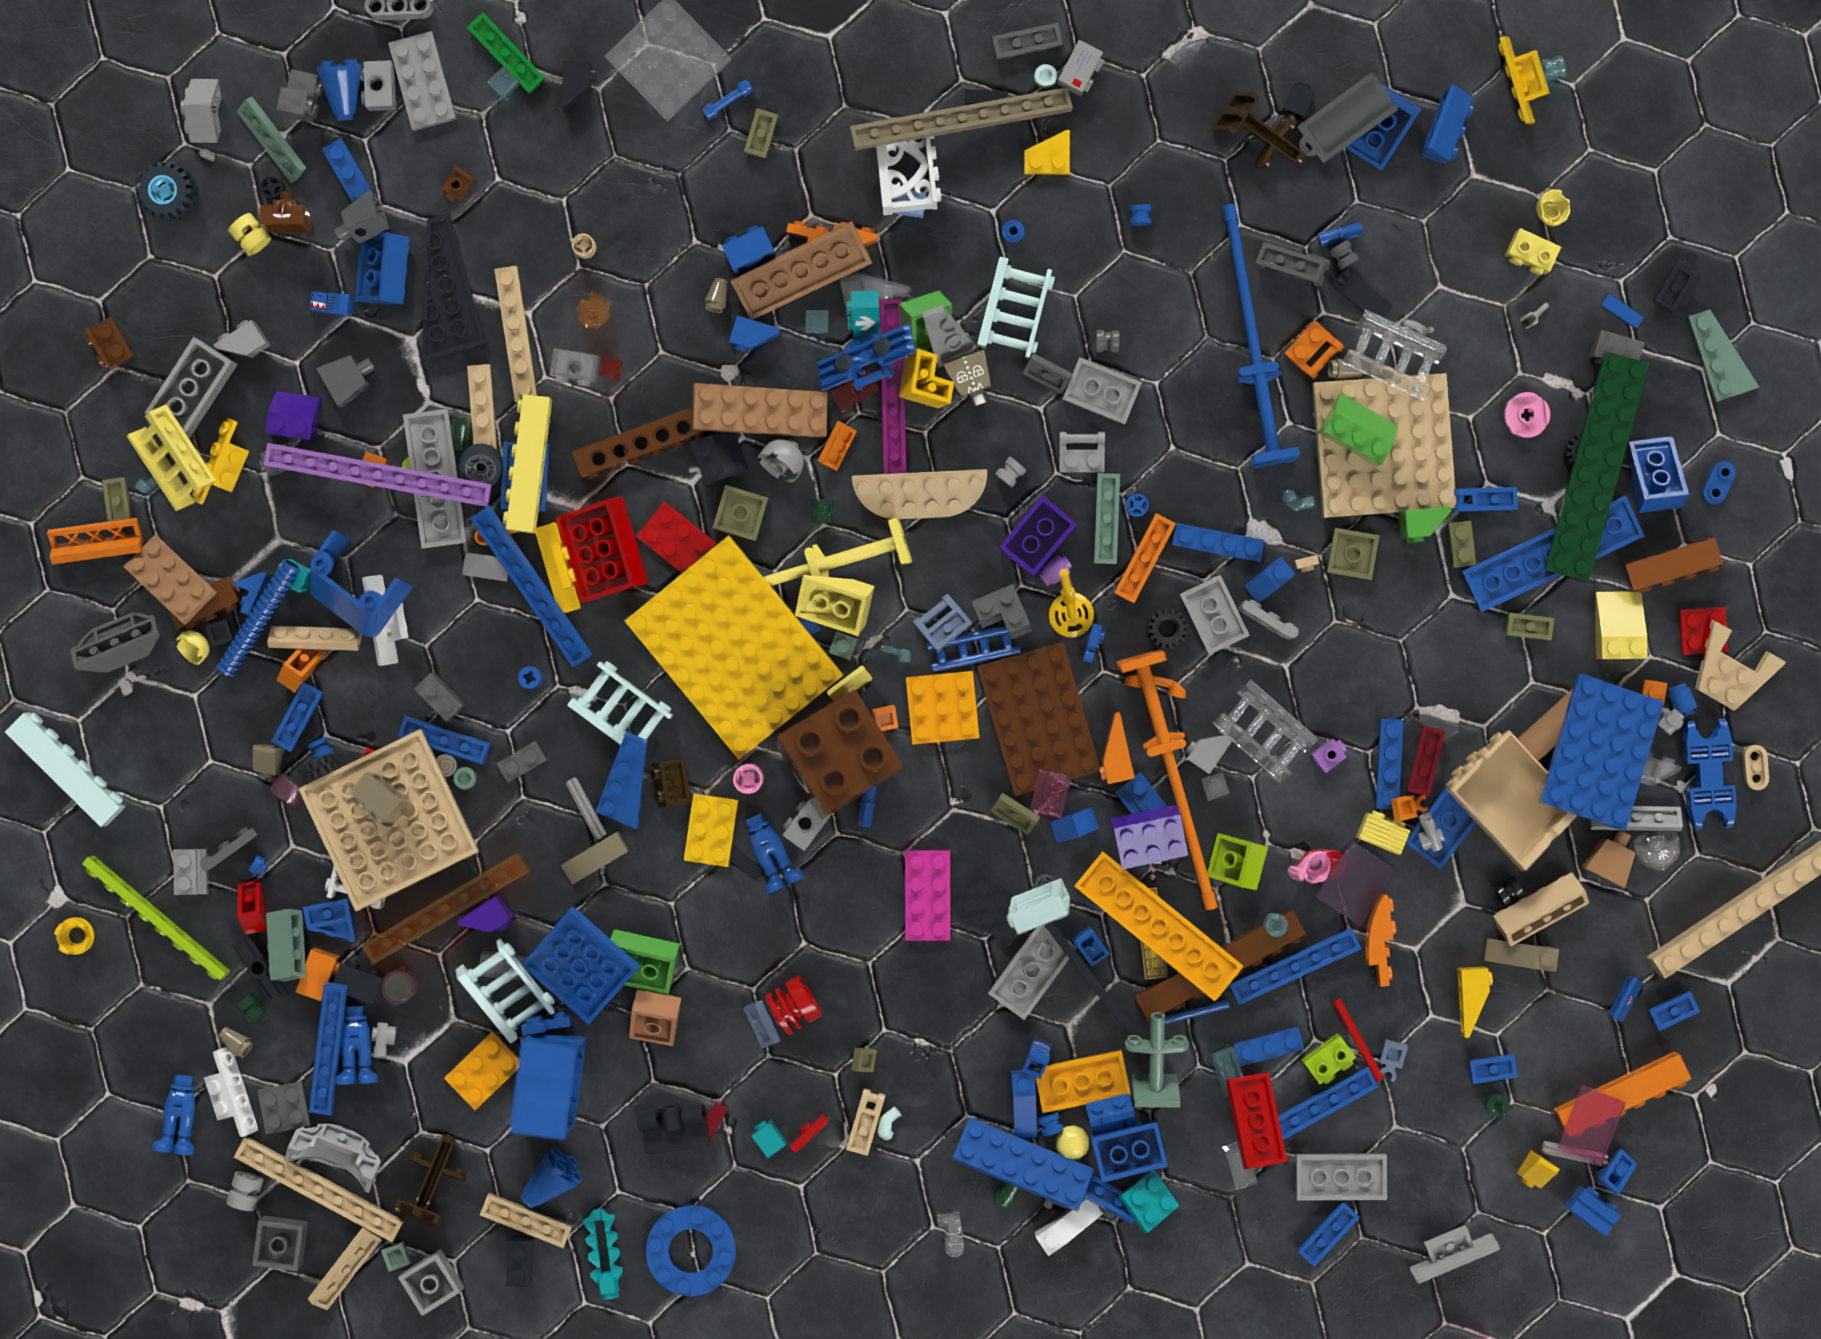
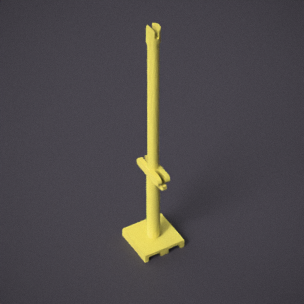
(820, 565)

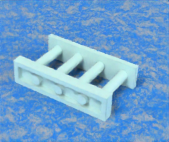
(994, 314)
(600, 718)
(495, 1010)

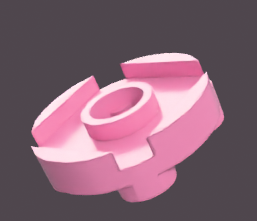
(1534, 405)

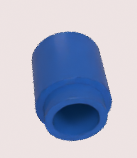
(1682, 699)

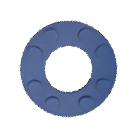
(682, 1219)

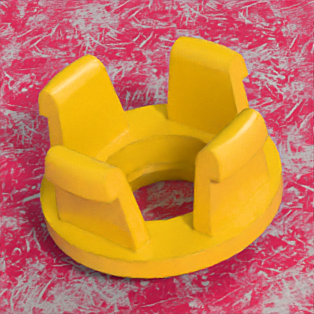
(66, 945)

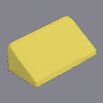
(853, 681)

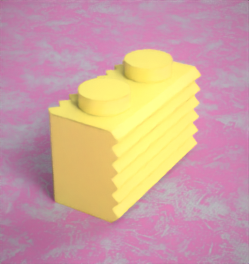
(1383, 833)

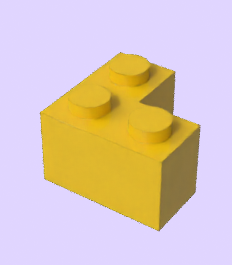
(920, 383)

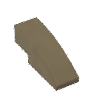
(595, 857)

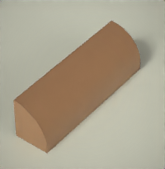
(1545, 731)

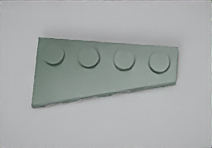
(1721, 362)

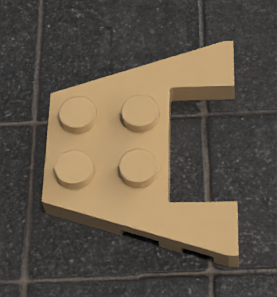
(1727, 678)

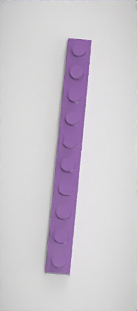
(377, 474)

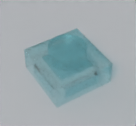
(503, 83)
(816, 321)

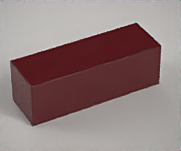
(715, 1117)

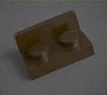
(670, 782)

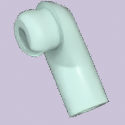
(885, 1123)

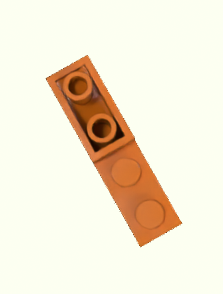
(800, 230)
(1379, 930)

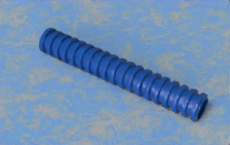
(258, 618)

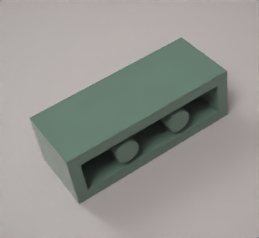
(286, 945)

